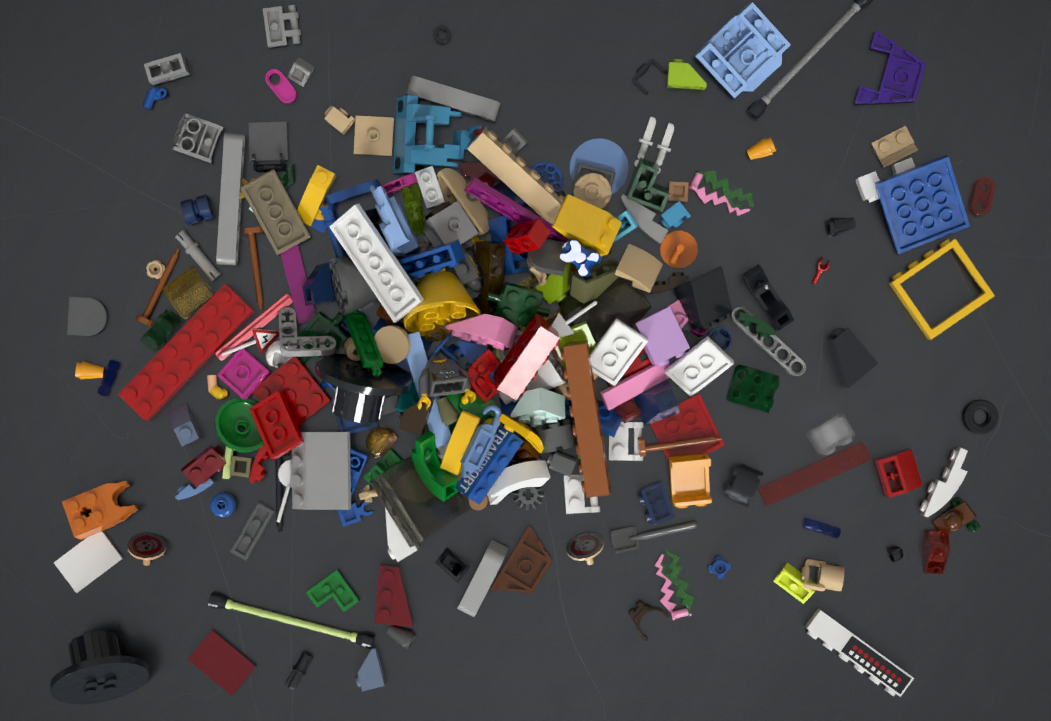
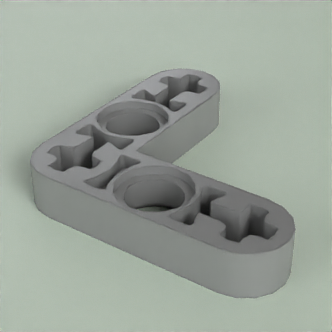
(293, 340)

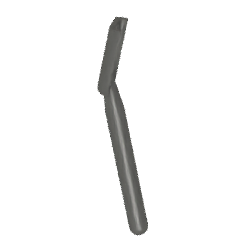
(627, 538)

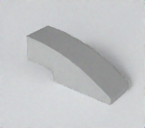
(644, 220)

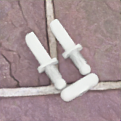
(646, 141)

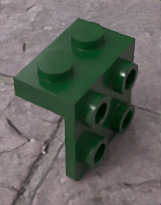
(753, 388)

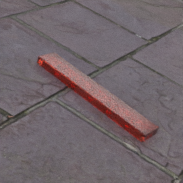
(814, 474)

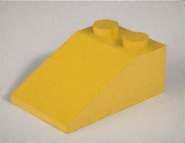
(587, 224)

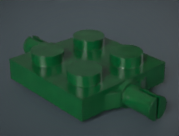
(518, 304)
(323, 326)

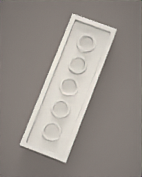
(376, 263)

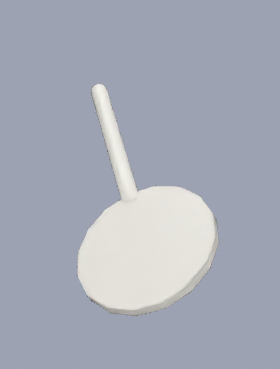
(285, 478)

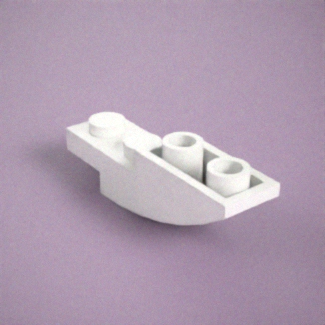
(942, 492)

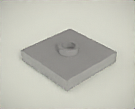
(452, 225)

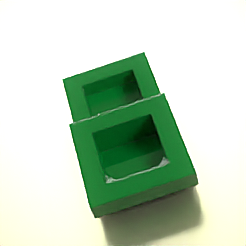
(389, 460)

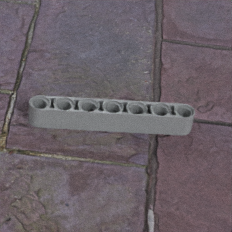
(230, 199)

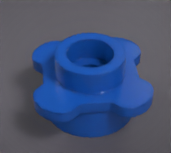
(724, 567)

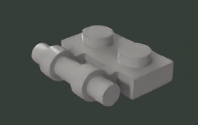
(275, 26)

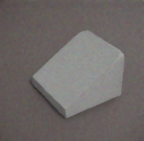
(300, 72)

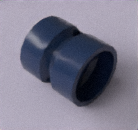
(197, 209)
(721, 337)

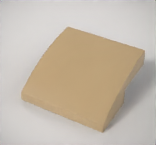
(639, 267)

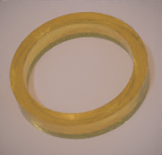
(433, 331)

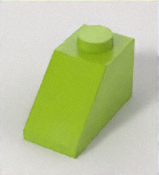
(684, 76)
(556, 286)

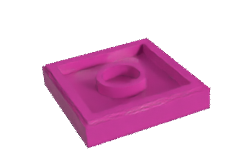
(243, 373)

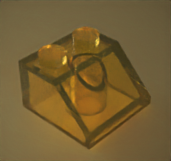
(188, 293)

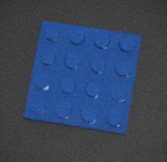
(922, 204)

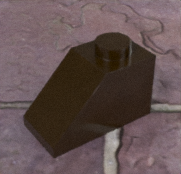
(415, 419)

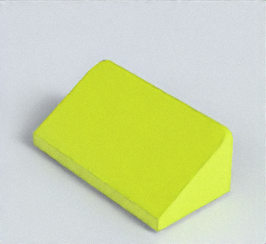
(791, 581)

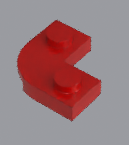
(478, 376)

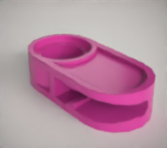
(283, 89)
(397, 184)

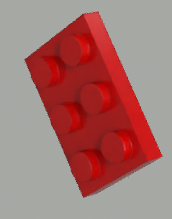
(276, 425)

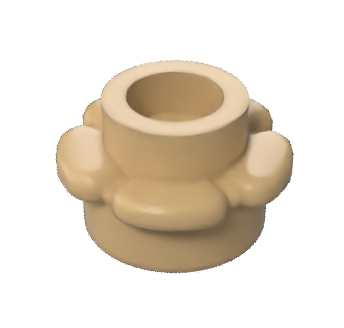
(155, 264)

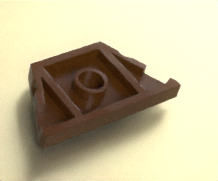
(524, 566)

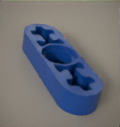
(352, 192)

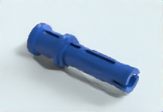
(330, 217)

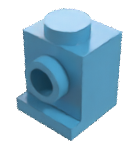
(674, 216)

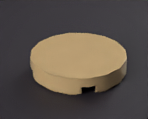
(593, 190)
(393, 344)

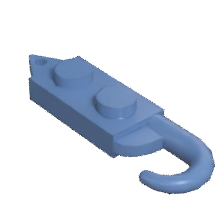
(480, 443)

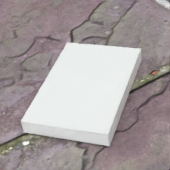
(616, 351)
(699, 366)
(88, 560)

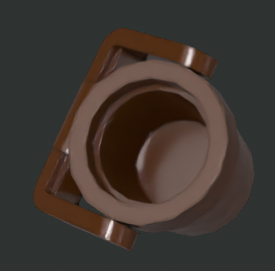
(526, 453)

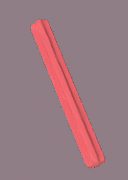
(257, 323)

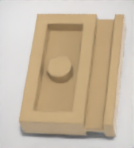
(894, 146)

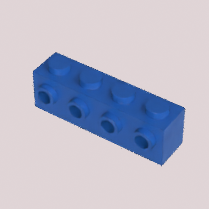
(432, 259)

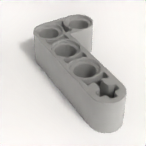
(483, 578)

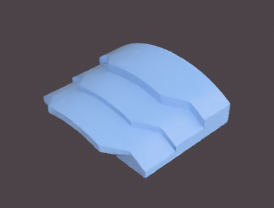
(743, 51)
(395, 224)

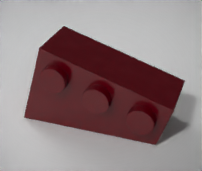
(392, 599)

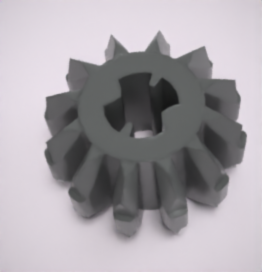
(528, 501)

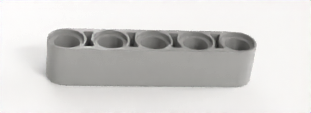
(454, 98)
(774, 348)

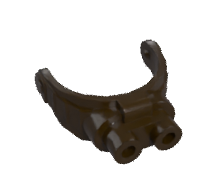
(638, 613)

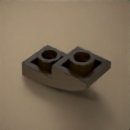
(677, 279)

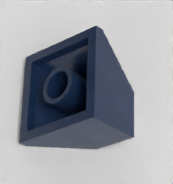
(657, 403)

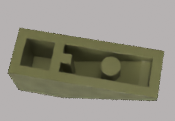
(590, 287)

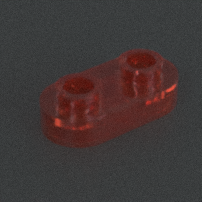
(982, 196)

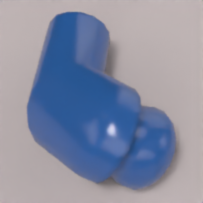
(154, 94)

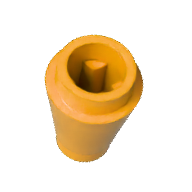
(761, 149)
(88, 370)

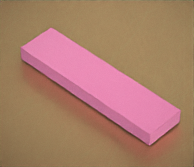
(633, 385)

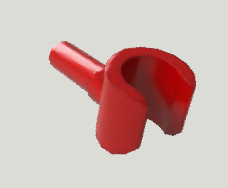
(821, 268)

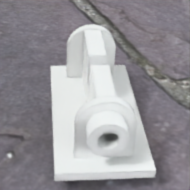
(429, 187)

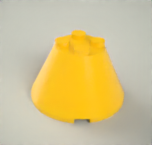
(443, 304)

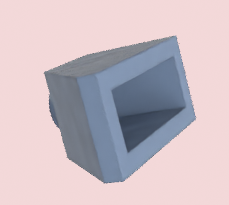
(184, 425)
(371, 672)

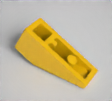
(315, 194)

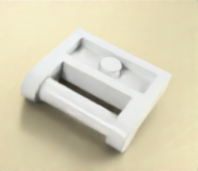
(619, 444)
(575, 496)

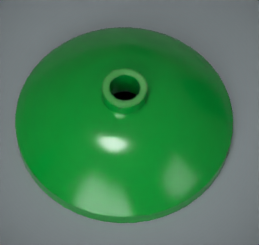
(236, 415)

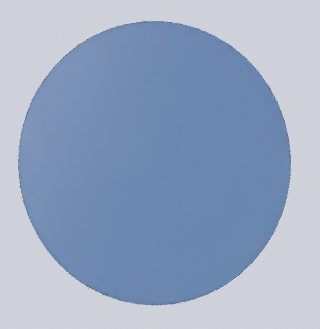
(603, 155)

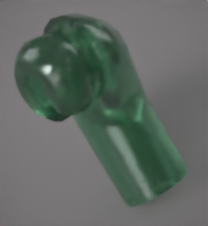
(289, 176)

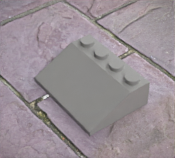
(322, 471)

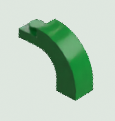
(428, 466)

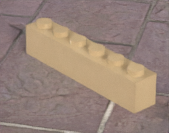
(516, 175)

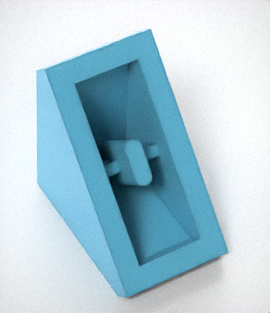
(628, 225)

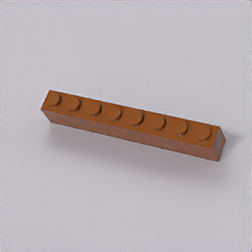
(587, 419)

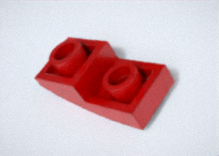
(257, 470)

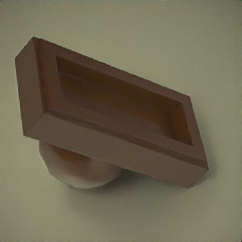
(955, 518)

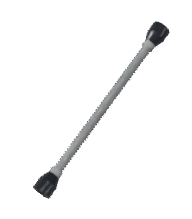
(758, 107)

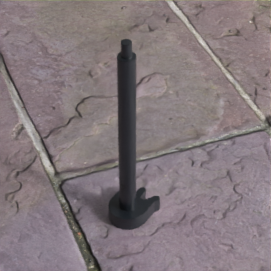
(279, 492)

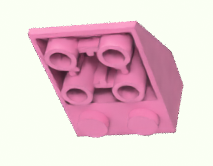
(485, 330)

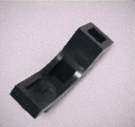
(767, 297)

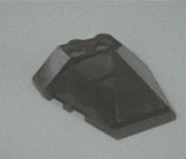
(617, 301)

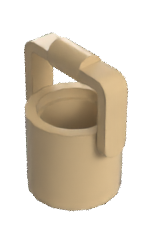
(828, 577)

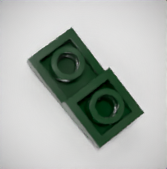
(760, 326)

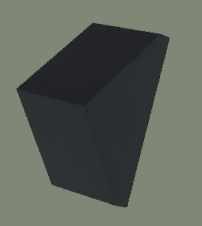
(453, 564)

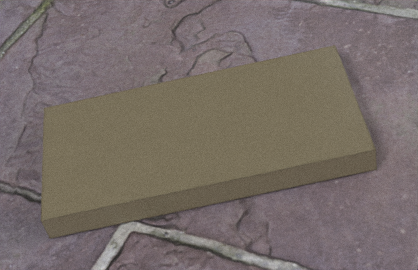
(275, 212)

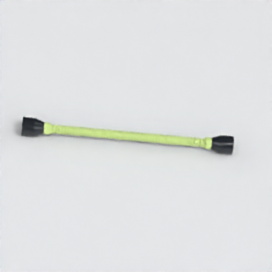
(363, 639)

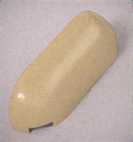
(452, 188)

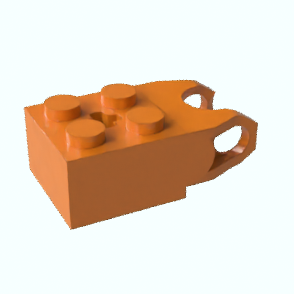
(103, 506)

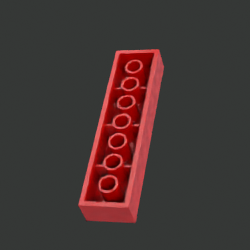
(186, 352)

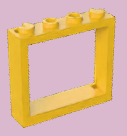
(914, 267)

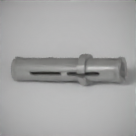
(196, 253)

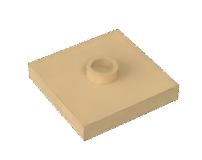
(373, 135)

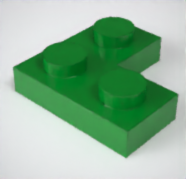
(335, 587)

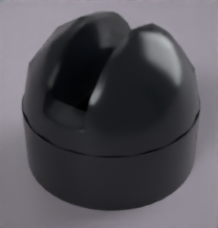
(895, 553)

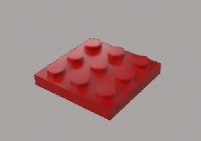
(299, 387)
(690, 423)

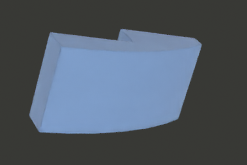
(190, 490)

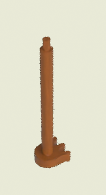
(254, 258)
(144, 318)
(676, 444)

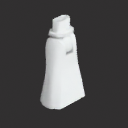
(547, 378)

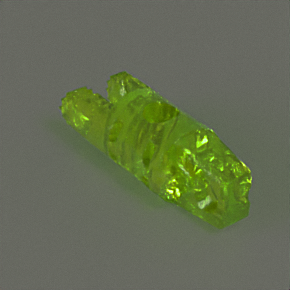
(414, 209)

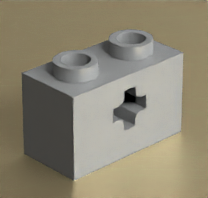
(166, 69)

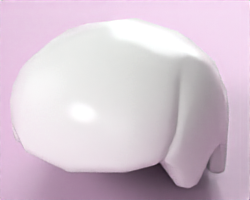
(274, 355)

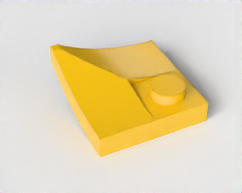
(523, 429)

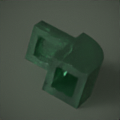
(162, 330)

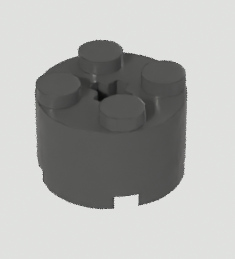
(556, 436)

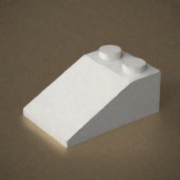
(397, 544)

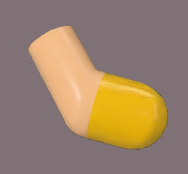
(214, 389)

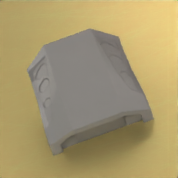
(196, 137)

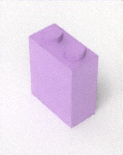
(663, 336)

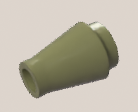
(447, 411)

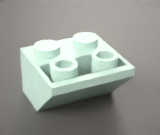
(539, 407)

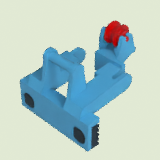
(408, 154)

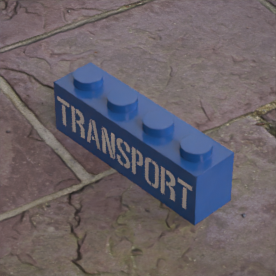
(499, 455)

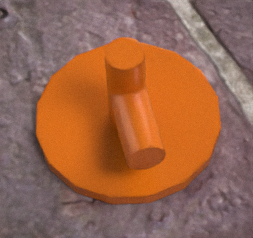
(678, 249)

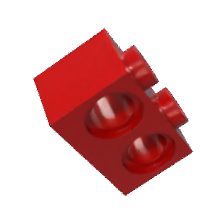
(526, 236)

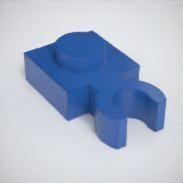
(353, 515)

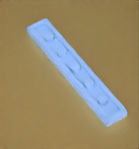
(417, 362)

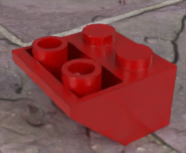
(898, 473)

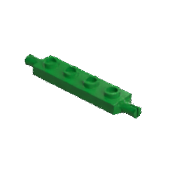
(364, 341)

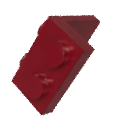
(204, 465)

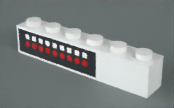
(856, 650)

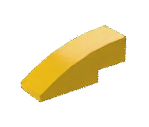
(459, 442)

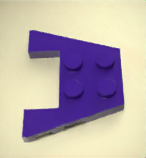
(900, 77)

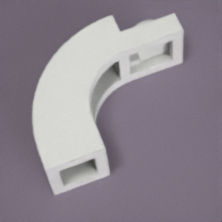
(518, 476)

